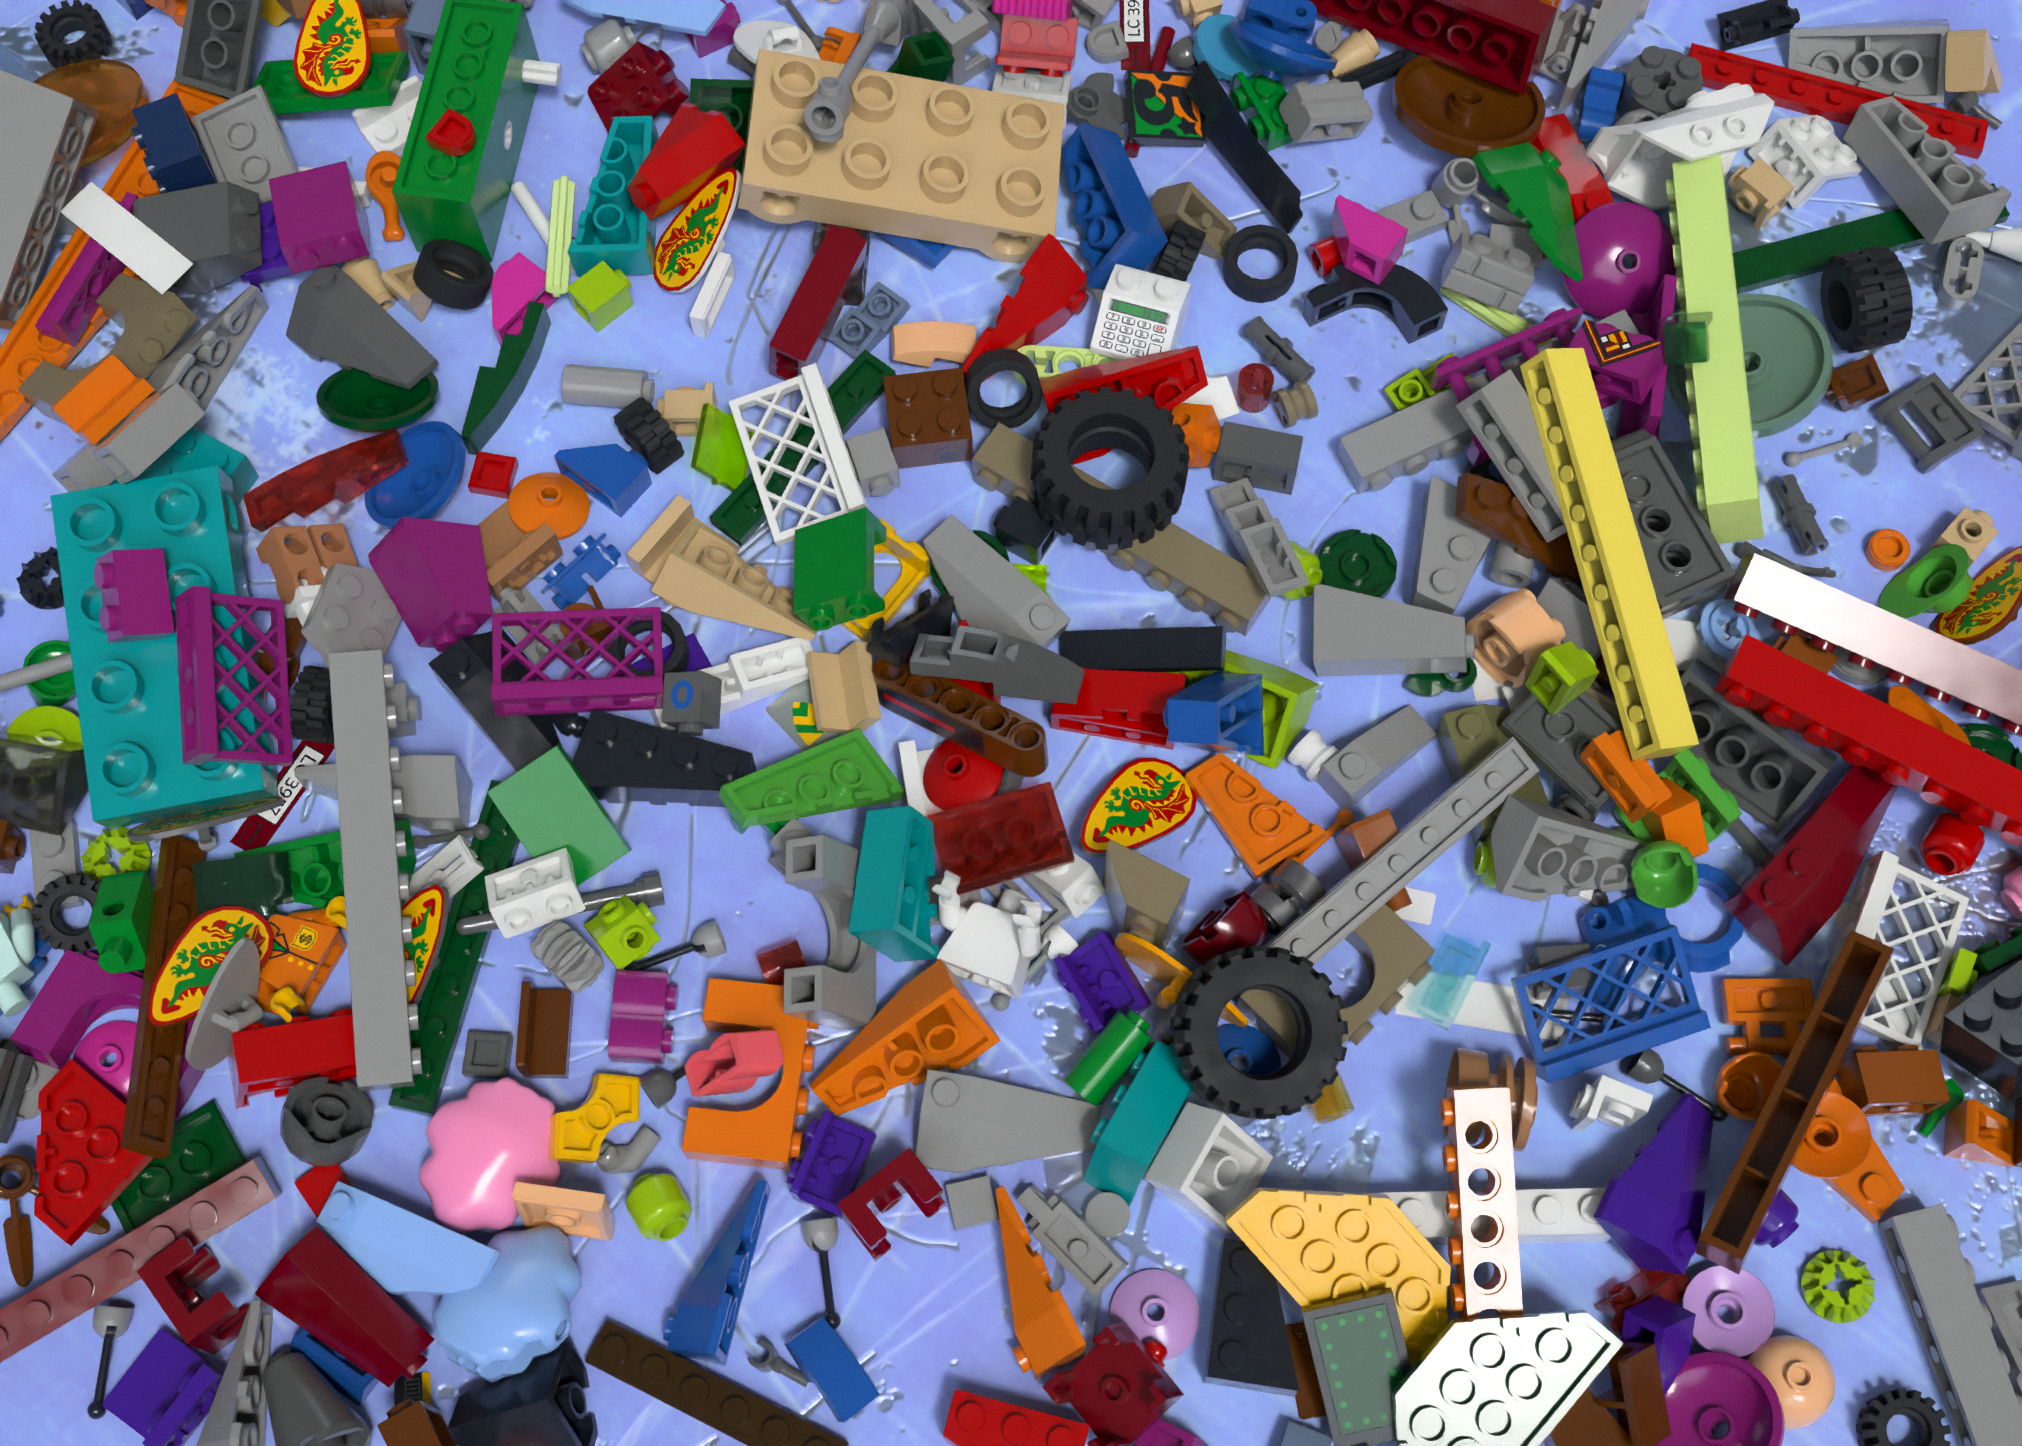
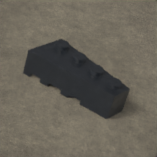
(653, 764)

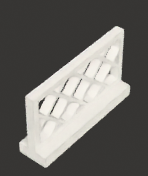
(827, 436)
(1864, 915)

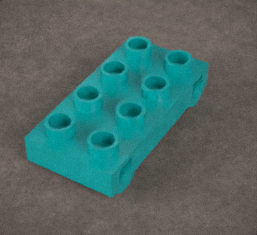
(132, 688)

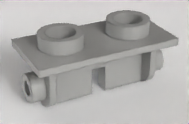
(1564, 42)
(522, 601)

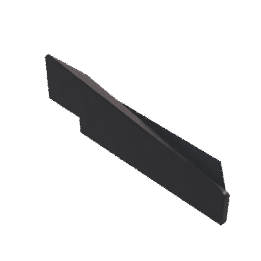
(1242, 150)

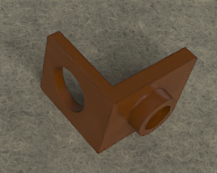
(597, 632)

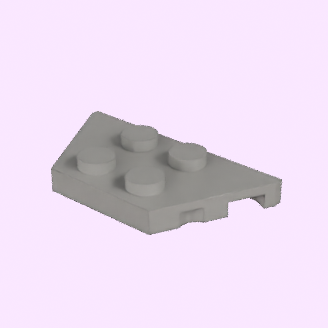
(351, 613)

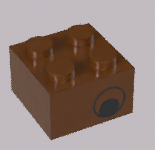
(928, 418)

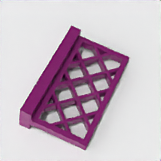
(1649, 413)
(198, 678)
(573, 694)

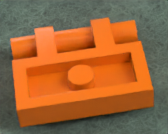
(1765, 1003)

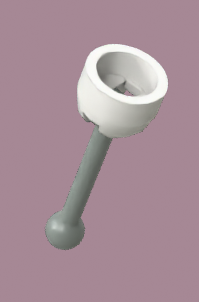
(1054, 942)

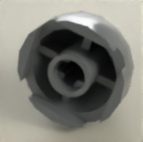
(325, 1121)

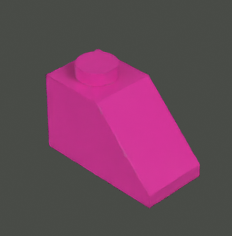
(512, 289)

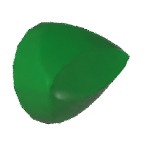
(54, 689)

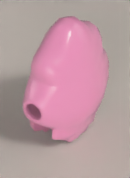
(481, 1152)

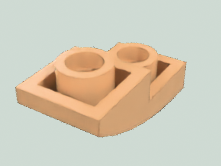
(924, 341)

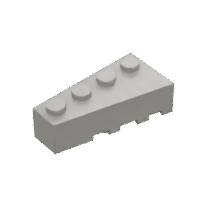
(1923, 173)

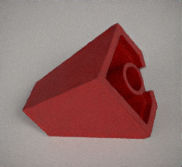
(684, 159)

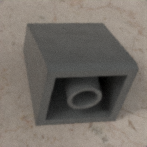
(209, 226)

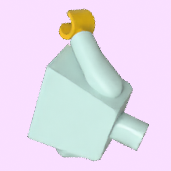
(16, 953)

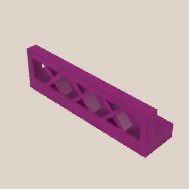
(75, 298)

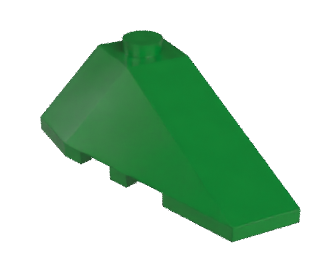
(1538, 198)
(318, 865)

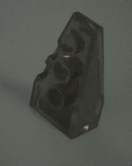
(40, 781)

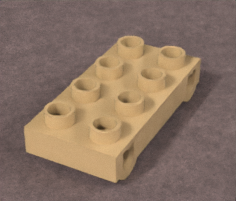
(910, 162)

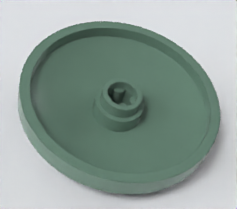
(1784, 363)

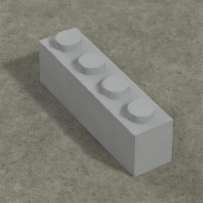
(1509, 434)

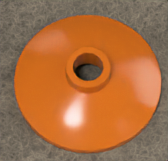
(562, 515)
(1848, 1135)

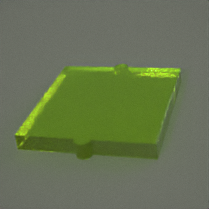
(719, 449)

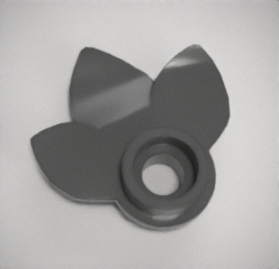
(1103, 106)

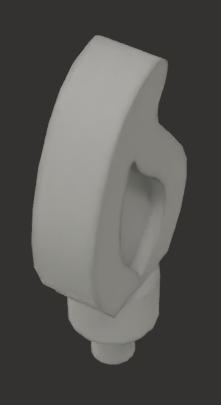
(1330, 36)

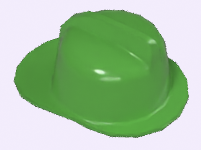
(1931, 585)

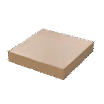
(567, 1209)

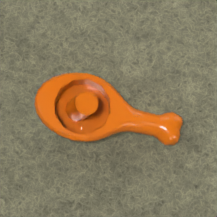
(380, 179)

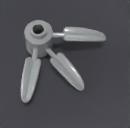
(1456, 184)

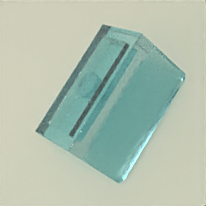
(1448, 981)

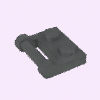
(1940, 417)

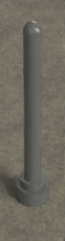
(647, 889)

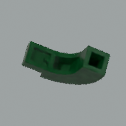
(924, 58)

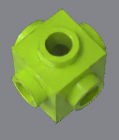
(623, 931)

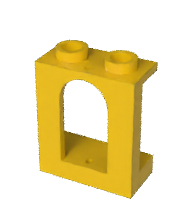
(915, 571)

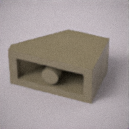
(1189, 205)

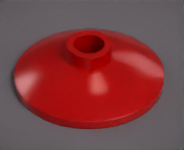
(974, 782)

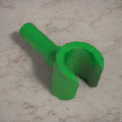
(1956, 1097)

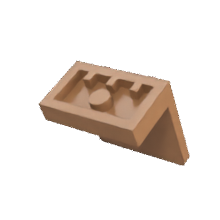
(511, 555)

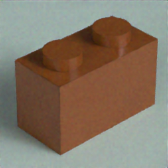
(1894, 1080)

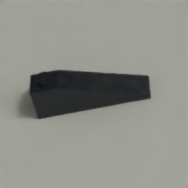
(467, 676)

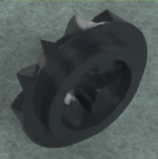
(34, 589)

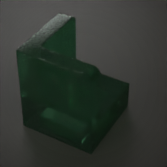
(1687, 338)

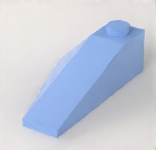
(676, 15)
(400, 1247)

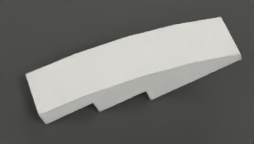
(756, 674)

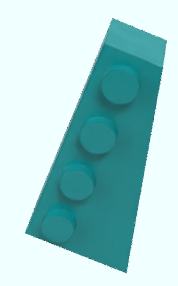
(611, 223)

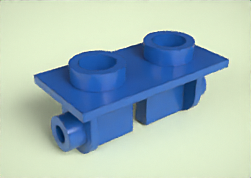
(567, 581)

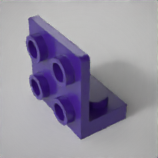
(165, 1392)

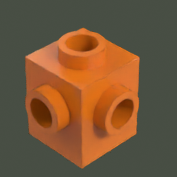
(1200, 430)

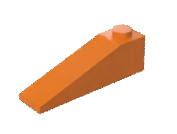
(921, 1028)
(1040, 1316)

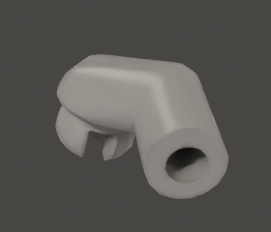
(627, 1157)

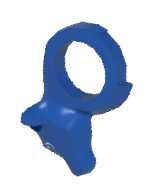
(1632, 917)

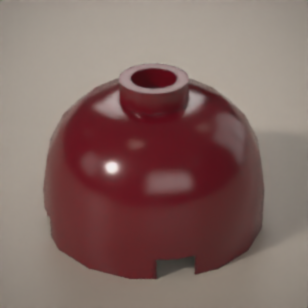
(1227, 929)

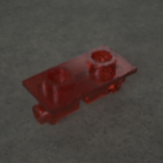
(1639, 1289)

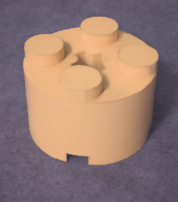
(1513, 636)

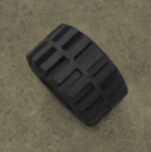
(1866, 299)

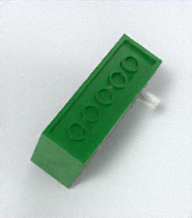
(489, 73)

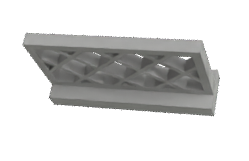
(1982, 412)

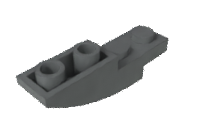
(1008, 662)

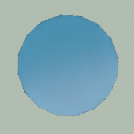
(1219, 49)

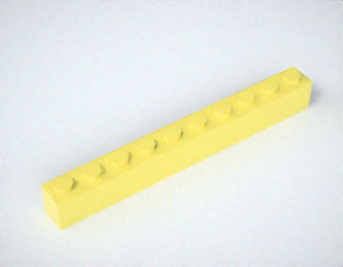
(1608, 554)

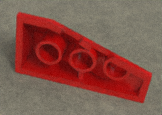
(1044, 303)

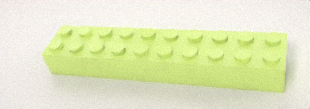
(1715, 388)

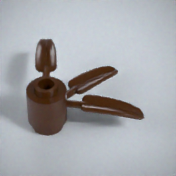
(17, 1228)

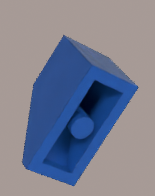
(607, 474)

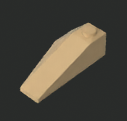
(713, 581)

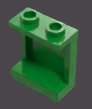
(837, 569)

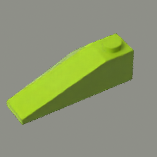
(1285, 702)

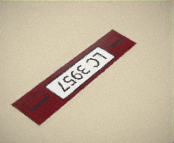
(1136, 32)
(261, 827)

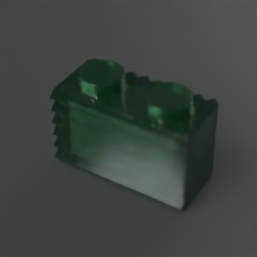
(247, 882)

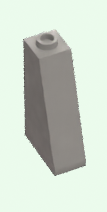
(1384, 636)

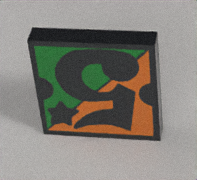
(1161, 110)

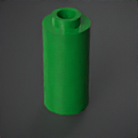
(1109, 1056)

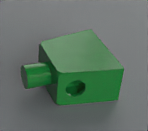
(122, 921)

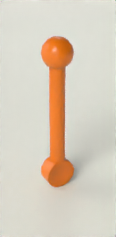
(1343, 819)

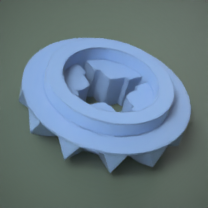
(1716, 615)

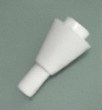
(2004, 242)

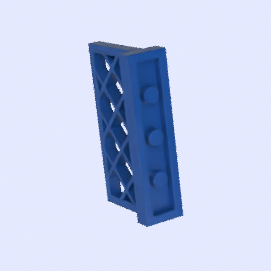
(1621, 1039)

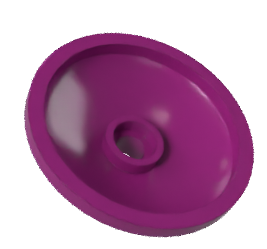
(1603, 241)
(1719, 1391)

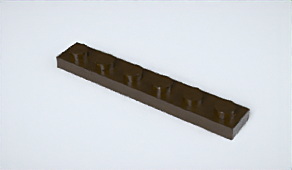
(700, 1392)

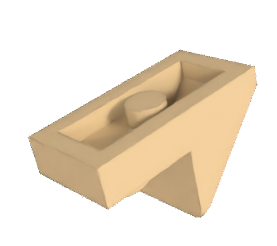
(1971, 63)
(405, 292)

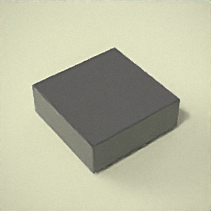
(487, 1055)

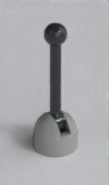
(706, 941)
(821, 1237)
(108, 1324)

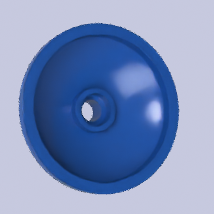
(1280, 52)
(426, 483)

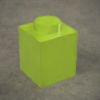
(601, 295)

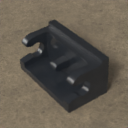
(898, 642)

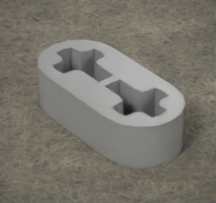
(1968, 275)

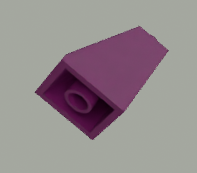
(319, 217)
(435, 579)

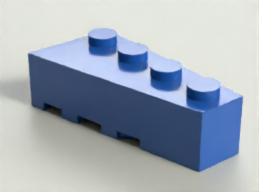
(1109, 204)

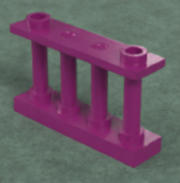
(1453, 369)

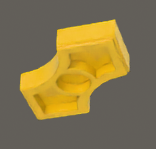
(579, 1133)

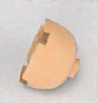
(1799, 1376)

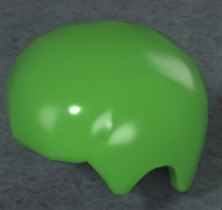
(1664, 874)

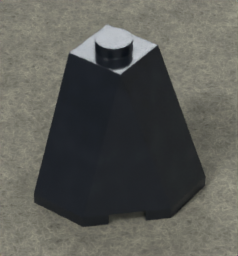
(529, 1408)

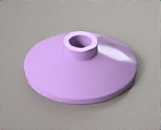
(1168, 1291)
(1745, 1298)

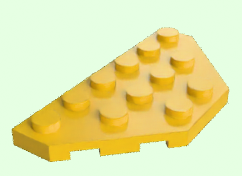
(1346, 1246)

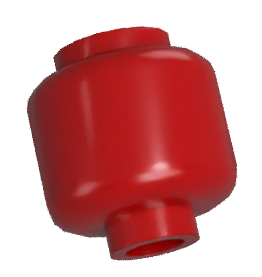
(1951, 844)

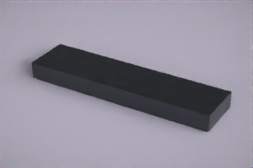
(1148, 649)

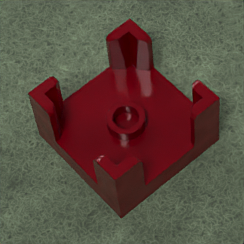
(883, 1193)
(173, 1281)
(1116, 1387)

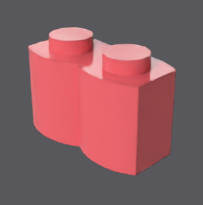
(734, 1062)

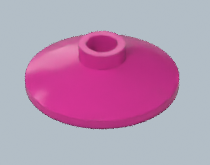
(101, 1042)

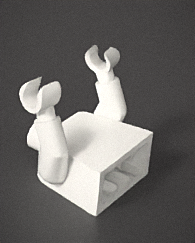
(989, 942)

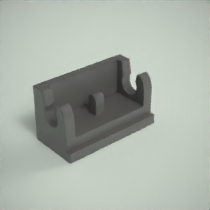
(1260, 454)

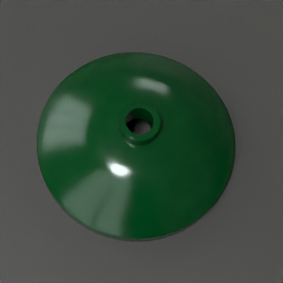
(371, 405)

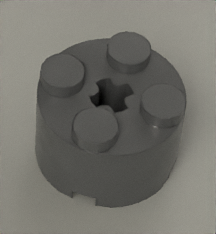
(1659, 81)

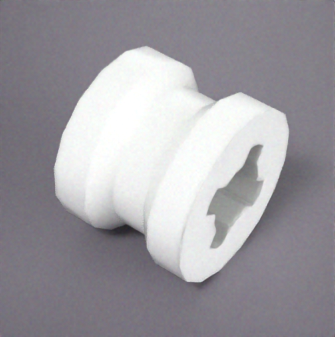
(1312, 754)

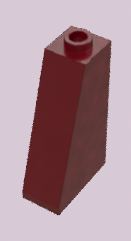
(817, 303)
(345, 1309)

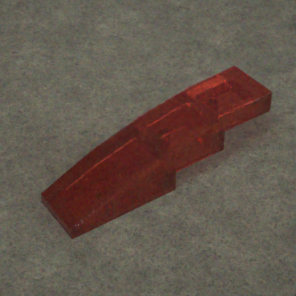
(332, 475)

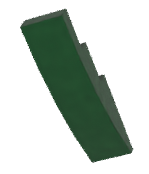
(501, 387)

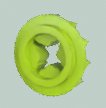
(136, 856)
(1828, 1303)

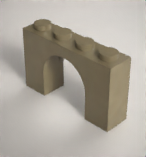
(151, 330)
(1393, 959)

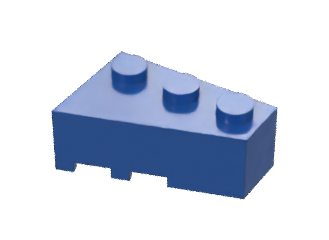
(1219, 714)

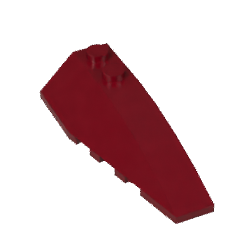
(1812, 864)

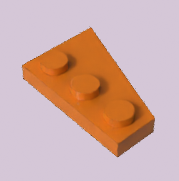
(1250, 817)
(1872, 1185)

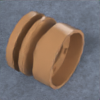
(1472, 1068)

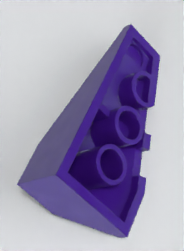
(1660, 1198)

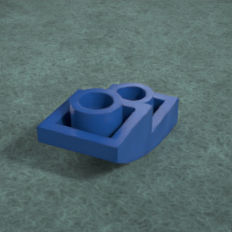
(832, 1368)

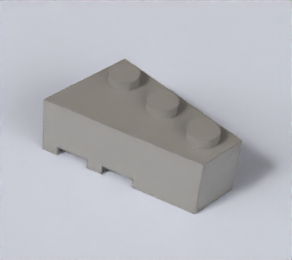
(1446, 551)

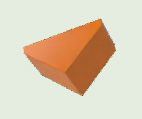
(1678, 820)
(1979, 1134)

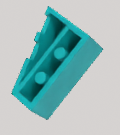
(892, 885)
(1139, 1124)

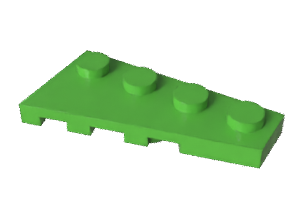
(817, 781)

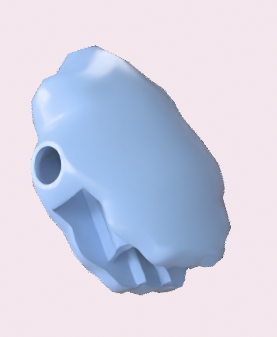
(515, 1309)

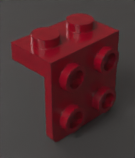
(638, 85)

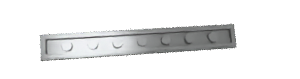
(1407, 853)

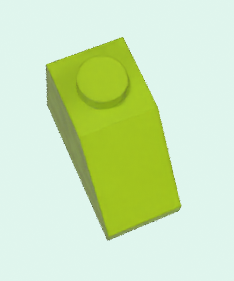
(1561, 676)

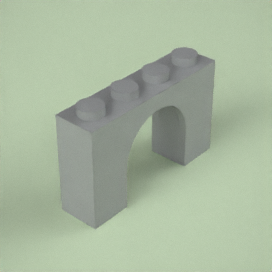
(133, 441)
(845, 989)

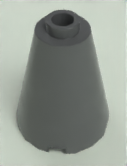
(307, 1406)

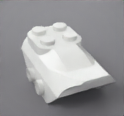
(1640, 155)

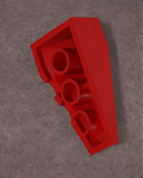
(1584, 180)
(1163, 376)

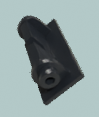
(1755, 23)

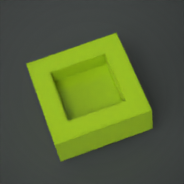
(1959, 974)

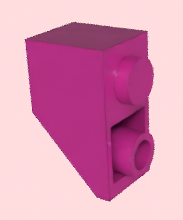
(1366, 240)

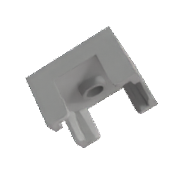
(927, 18)

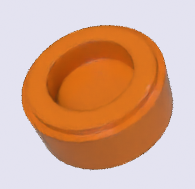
(1887, 550)

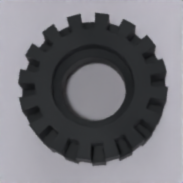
(68, 20)
(1180, 251)
(649, 434)
(312, 706)
(48, 906)
(1906, 1403)

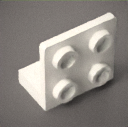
(1805, 155)

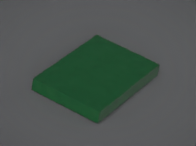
(200, 1155)

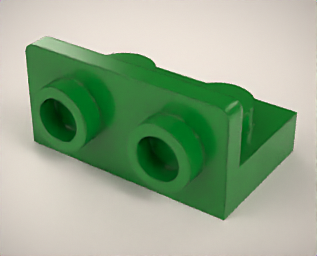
(1260, 103)

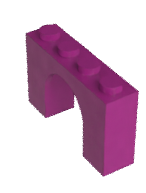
(73, 1000)

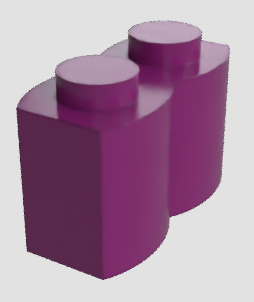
(641, 1017)

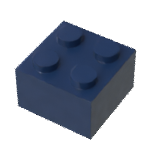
(172, 144)

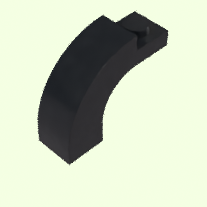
(1400, 296)

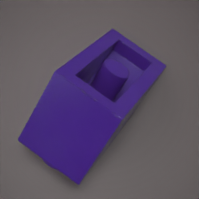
(1667, 1327)

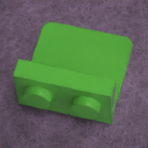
(1692, 774)

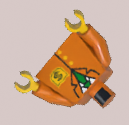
(302, 958)

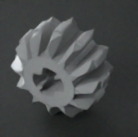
(567, 956)

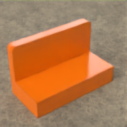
(101, 400)
(1629, 783)

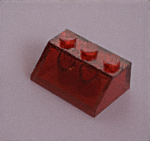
(1001, 838)

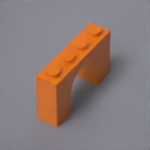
(769, 1132)

